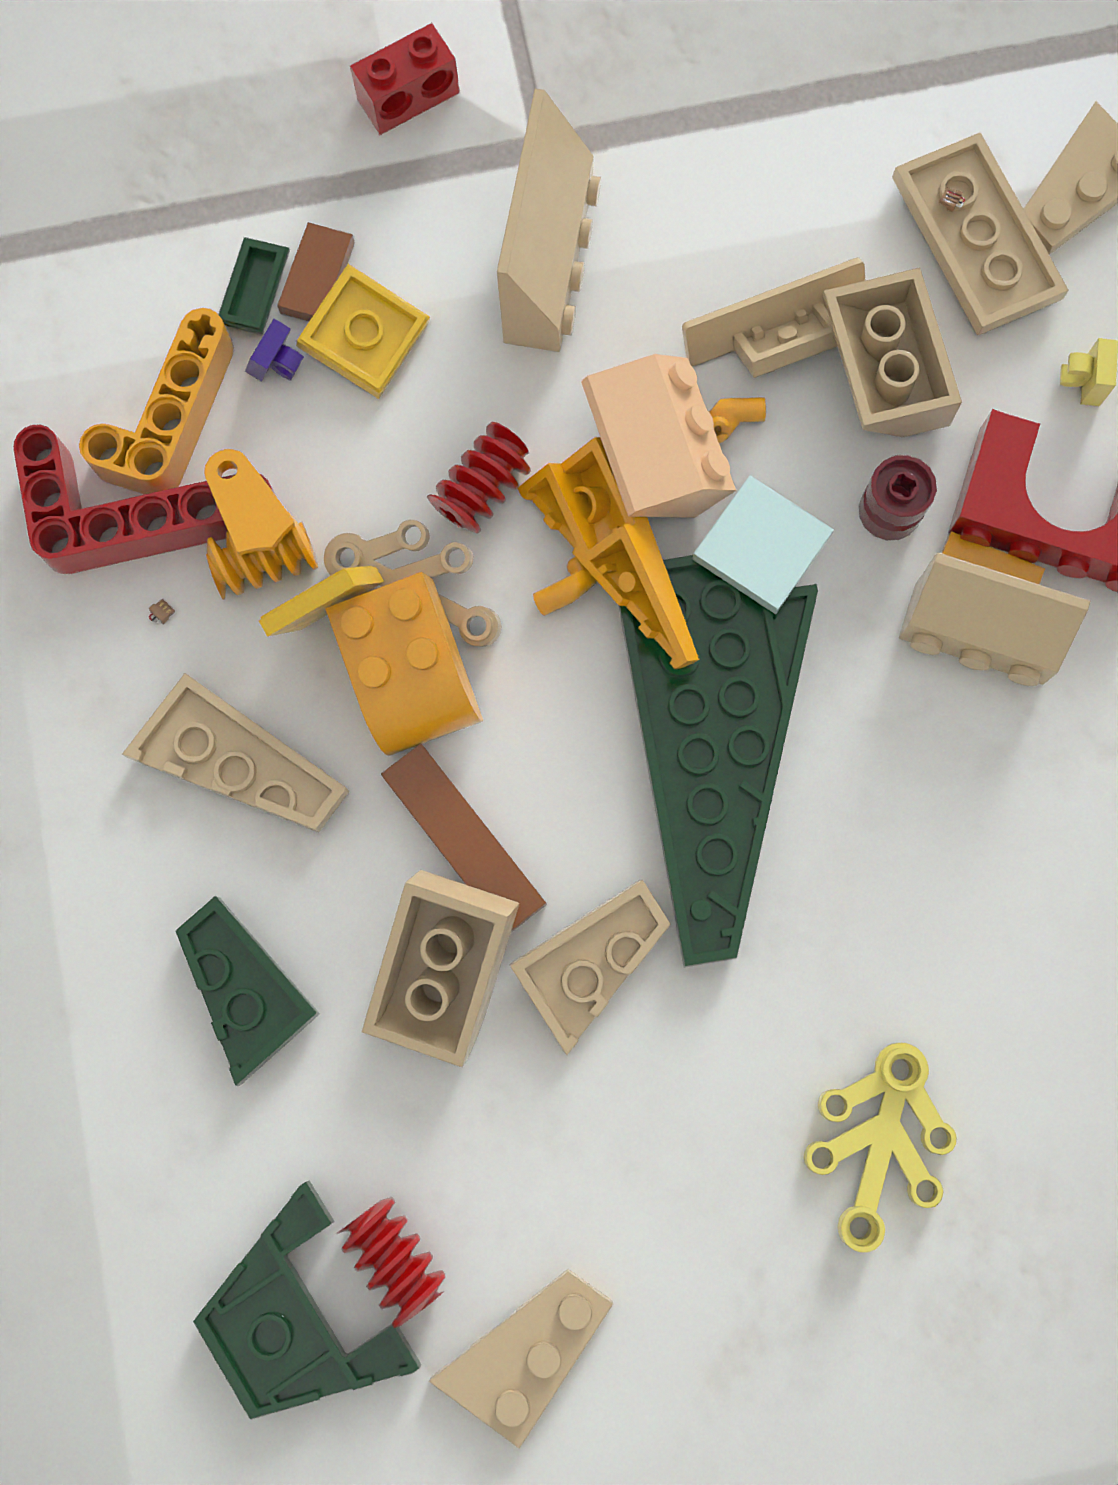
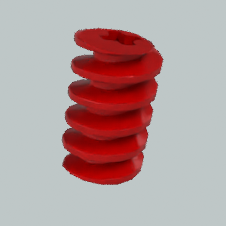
(480, 477)
(393, 1261)

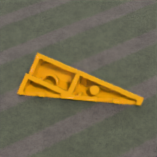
(616, 549)

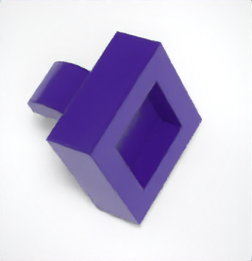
(274, 354)

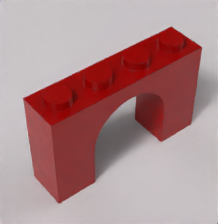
(999, 514)

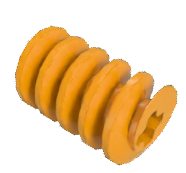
(232, 569)

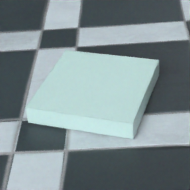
(762, 544)

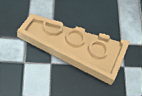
(226, 752)

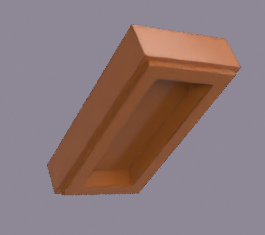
(315, 270)

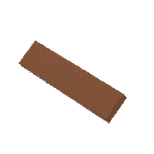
(460, 832)

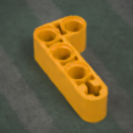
(198, 350)

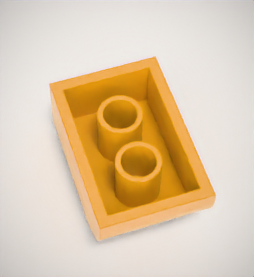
(404, 664)

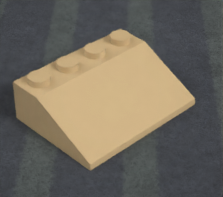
(546, 230)

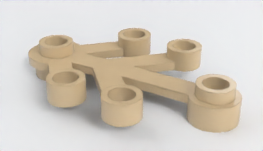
(368, 551)

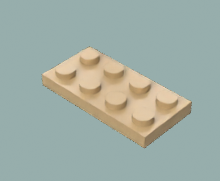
(986, 244)

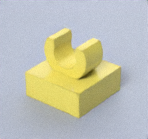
(1092, 371)

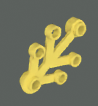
(883, 1136)

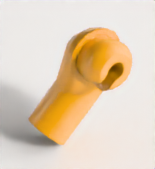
(731, 411)
(566, 590)

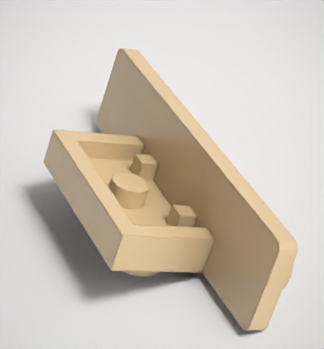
(773, 325)

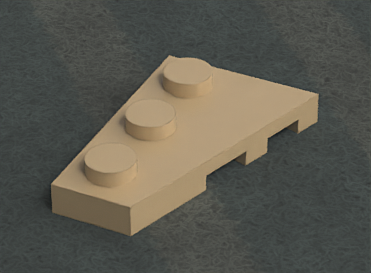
(589, 960)
(524, 1359)

